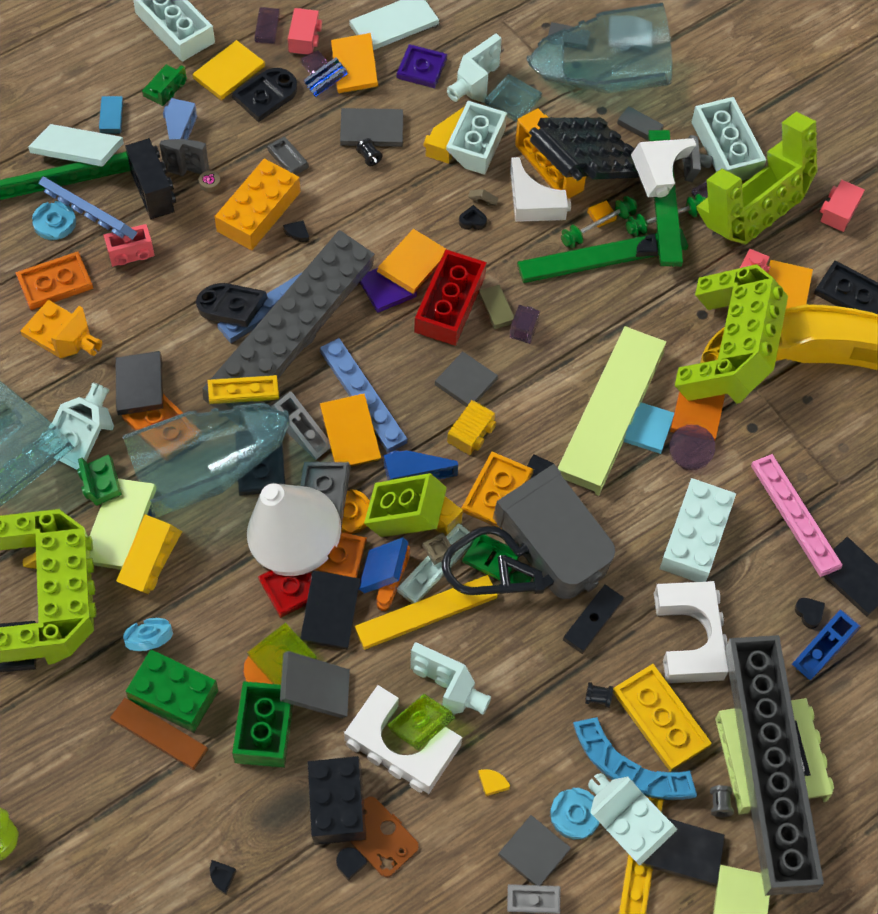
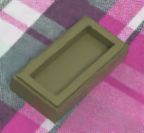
(496, 306)

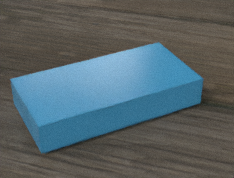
(111, 114)

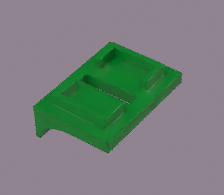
(481, 551)

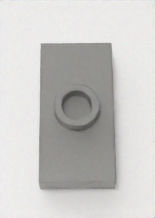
(534, 898)

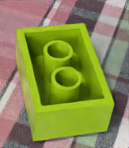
(405, 505)

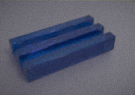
(324, 74)

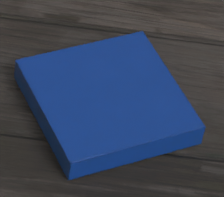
(383, 565)

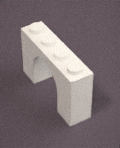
(700, 602)
(420, 768)

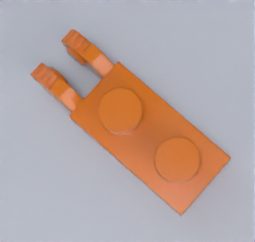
(387, 593)

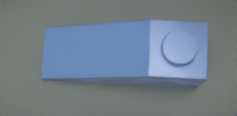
(180, 118)

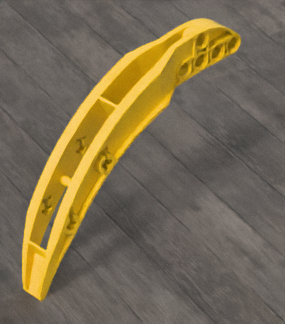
(821, 336)

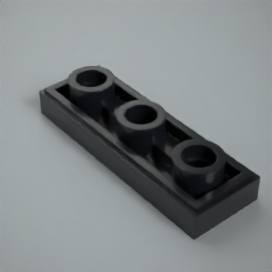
(601, 609)

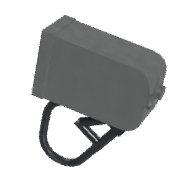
(552, 532)

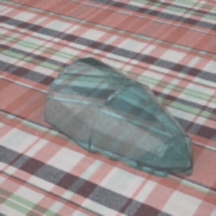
(610, 52)
(203, 453)

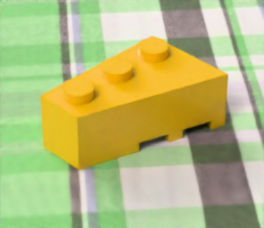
(148, 554)

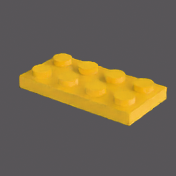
(661, 717)

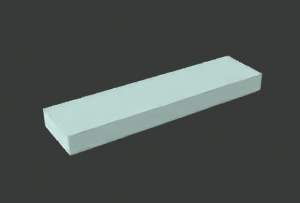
(427, 573)

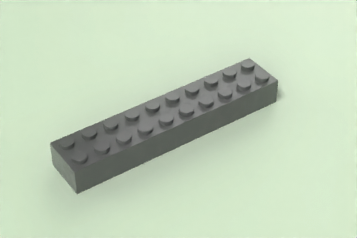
(298, 313)
(773, 766)

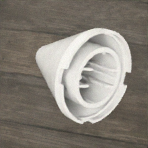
(293, 529)

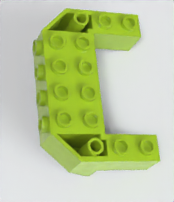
(749, 208)
(749, 334)
(63, 586)

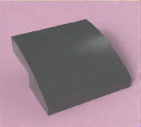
(184, 155)

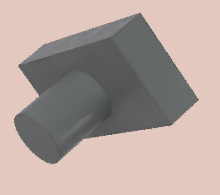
(694, 162)

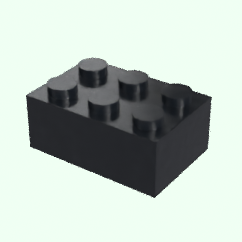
(151, 178)
(336, 800)

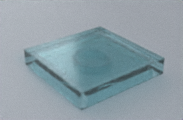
(513, 97)

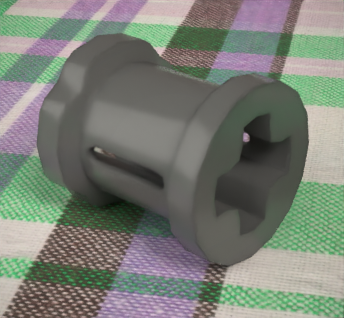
(721, 801)

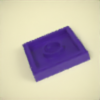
(421, 66)
(384, 292)

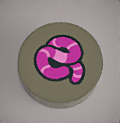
(209, 181)

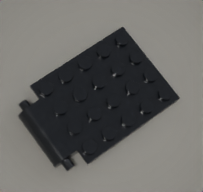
(584, 148)

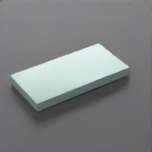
(395, 21)
(76, 145)

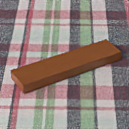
(159, 733)

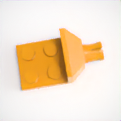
(61, 331)

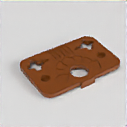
(382, 844)

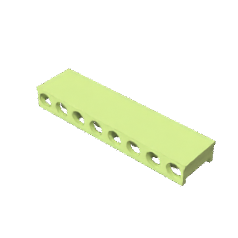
(611, 409)

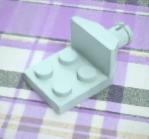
(474, 70)
(81, 423)
(450, 675)
(629, 816)

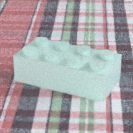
(177, 25)
(728, 138)
(698, 531)

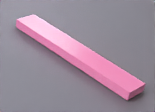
(796, 515)

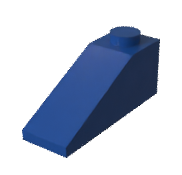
(408, 463)
(826, 644)

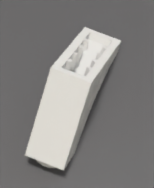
(655, 163)
(534, 200)

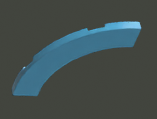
(614, 765)

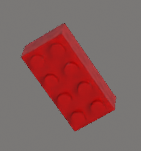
(450, 297)

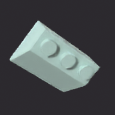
(477, 136)

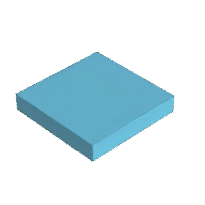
(649, 428)

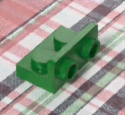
(165, 84)
(99, 479)

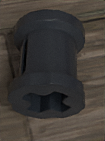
(369, 152)
(599, 695)

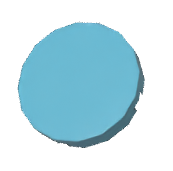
(54, 220)
(148, 635)
(572, 814)

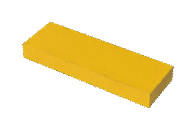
(243, 389)

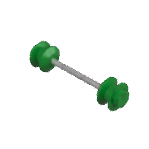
(623, 209)
(641, 224)

